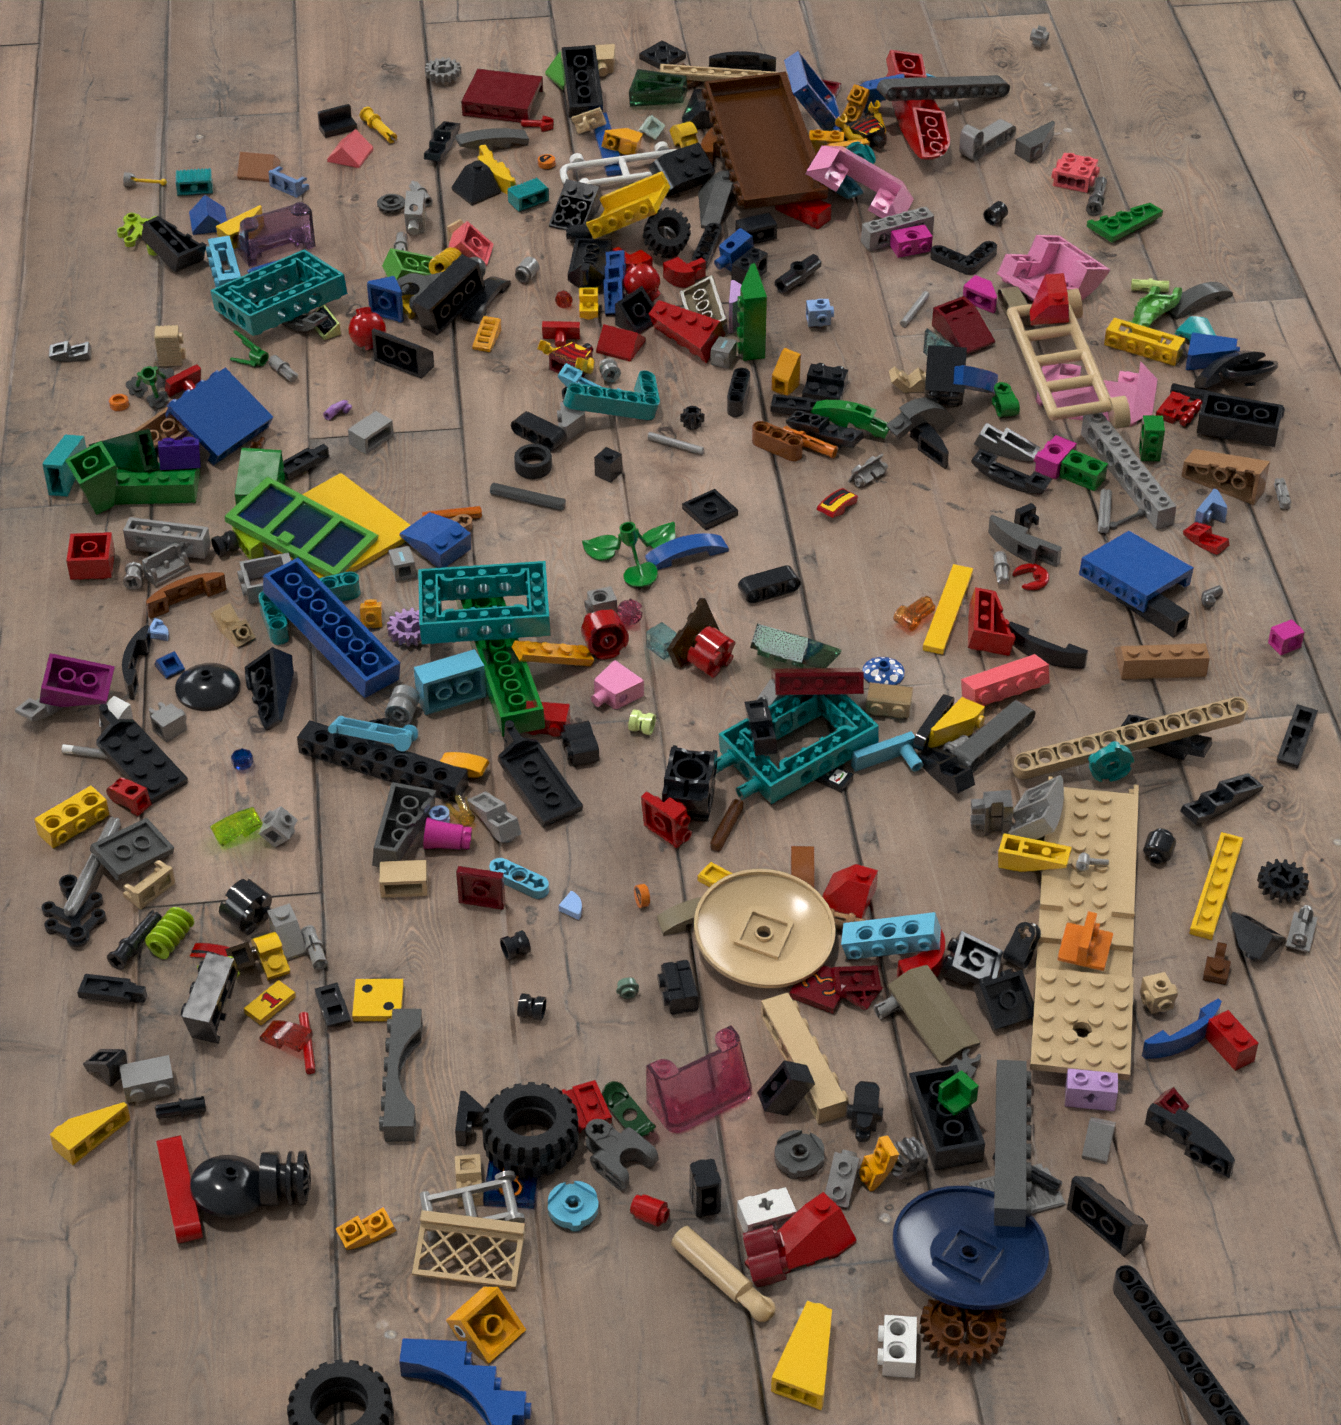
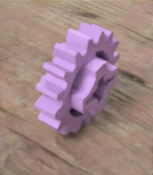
(404, 627)

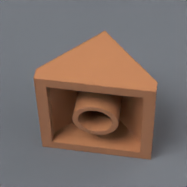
(256, 166)

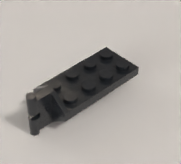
(588, 262)
(138, 756)
(537, 778)

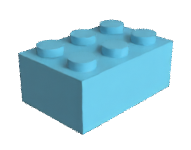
(450, 681)

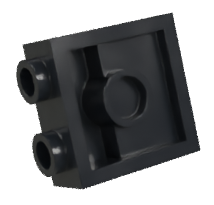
(825, 382)
(971, 959)
(1005, 998)

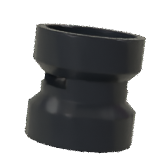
(995, 213)
(224, 543)
(515, 945)
(531, 1006)

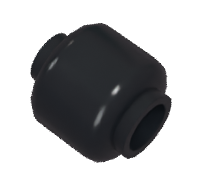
(1159, 846)

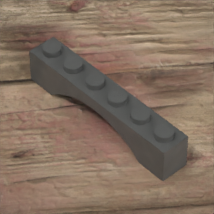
(399, 1112)

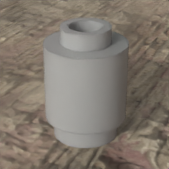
(526, 269)

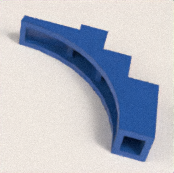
(451, 1366)

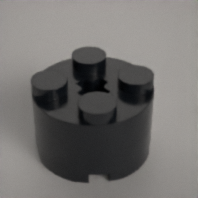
(245, 905)

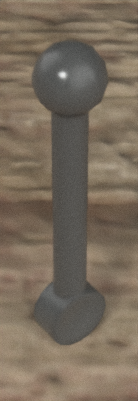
(1113, 525)

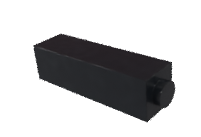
(1163, 614)

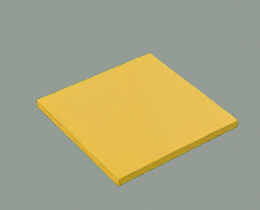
(357, 505)

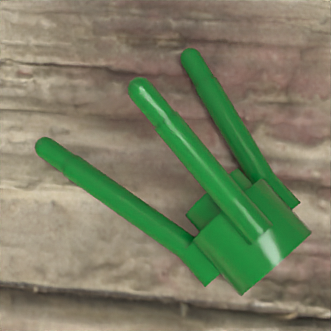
(256, 354)

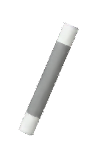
(84, 751)

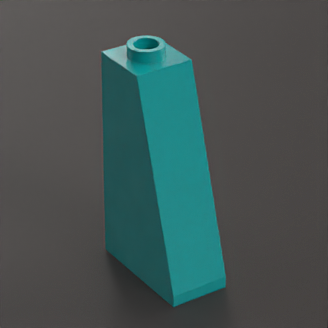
(56, 471)

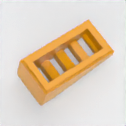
(487, 332)

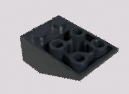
(576, 204)

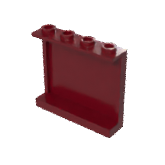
(501, 95)
(818, 681)

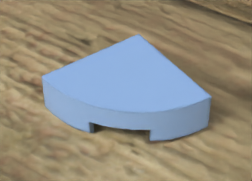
(159, 630)
(571, 905)

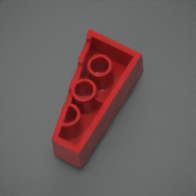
(687, 328)

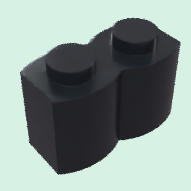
(580, 743)

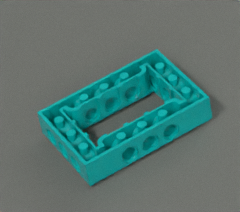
(237, 298)
(483, 582)

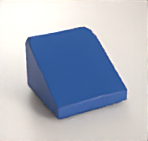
(169, 665)

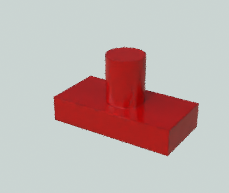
(560, 331)
(183, 380)

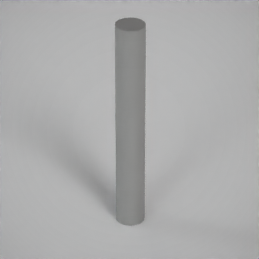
(914, 309)
(675, 443)

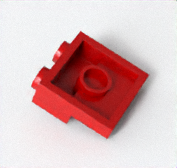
(666, 819)

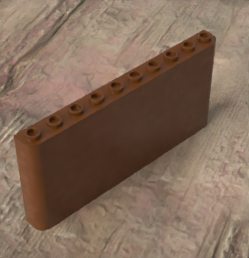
(762, 140)

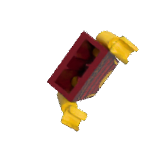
(571, 354)

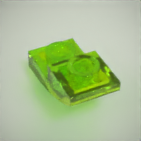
(232, 826)

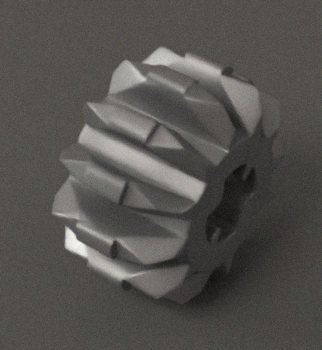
(910, 1159)

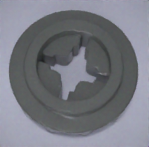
(391, 203)

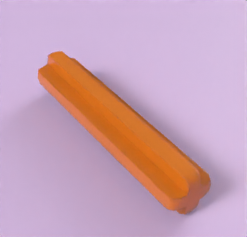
(474, 512)

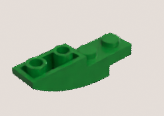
(846, 412)

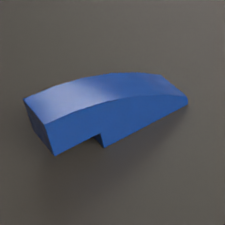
(975, 378)

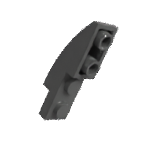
(1019, 543)

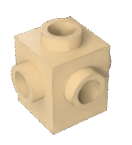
(1158, 993)

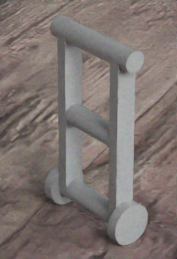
(502, 1180)

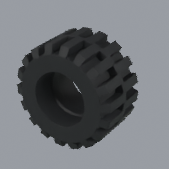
(667, 246)

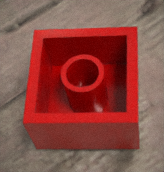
(90, 555)

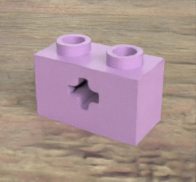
(1091, 1089)

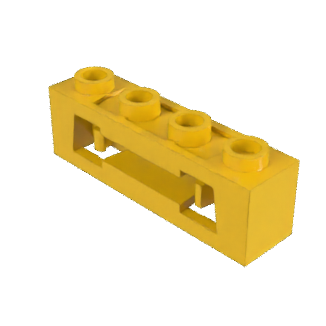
(1144, 341)

